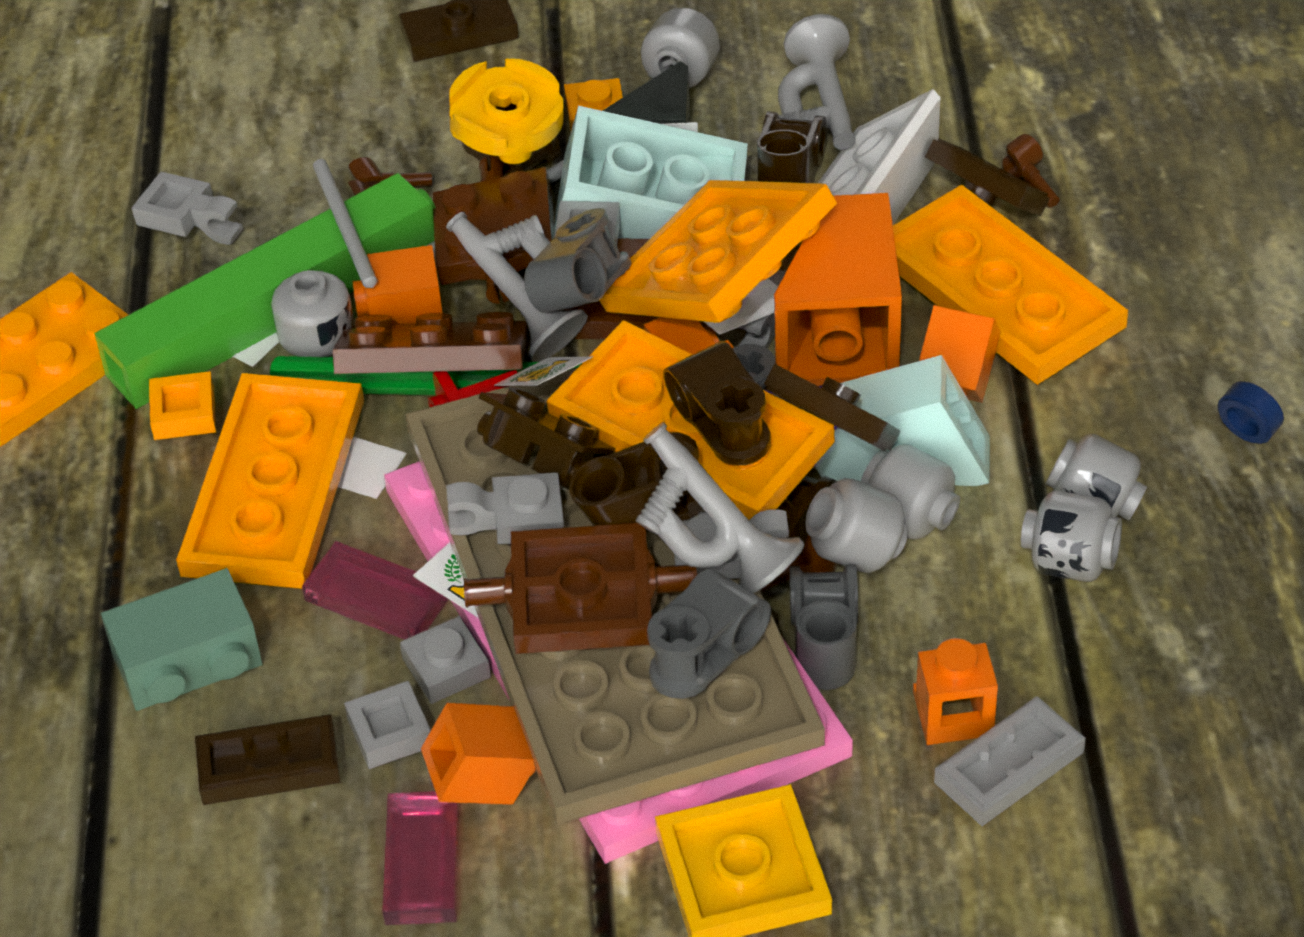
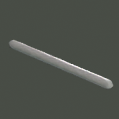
(345, 223)

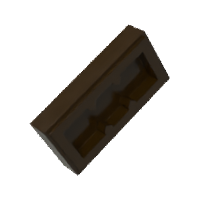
(457, 27)
(987, 179)
(833, 404)
(267, 759)

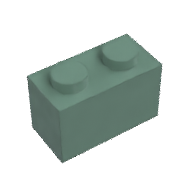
(182, 639)

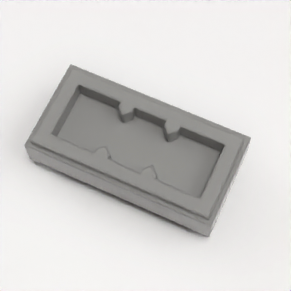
(1009, 760)

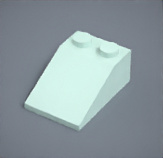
(642, 167)

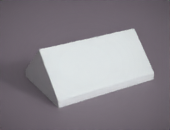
(889, 154)

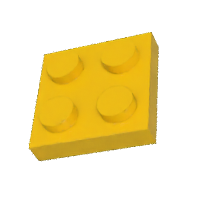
(743, 865)

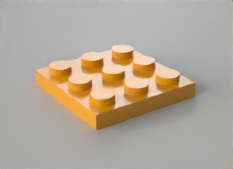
(718, 249)

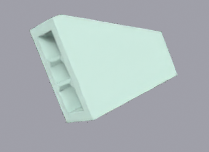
(928, 411)

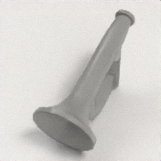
(814, 47)
(547, 330)
(760, 554)

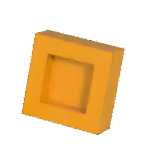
(591, 94)
(182, 405)

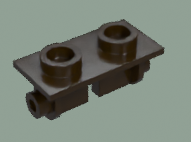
(521, 423)

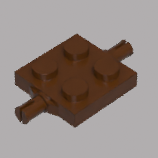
(490, 206)
(579, 587)

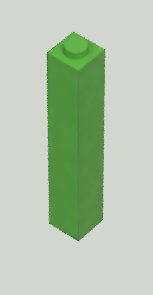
(232, 304)

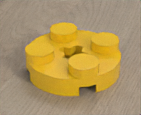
(506, 133)

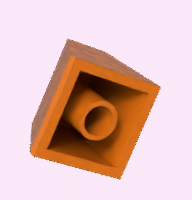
(842, 296)

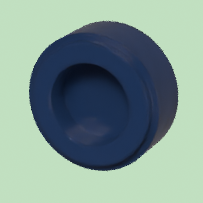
(1250, 412)

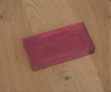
(372, 592)
(420, 859)

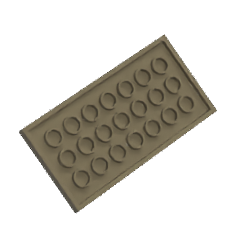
(593, 713)

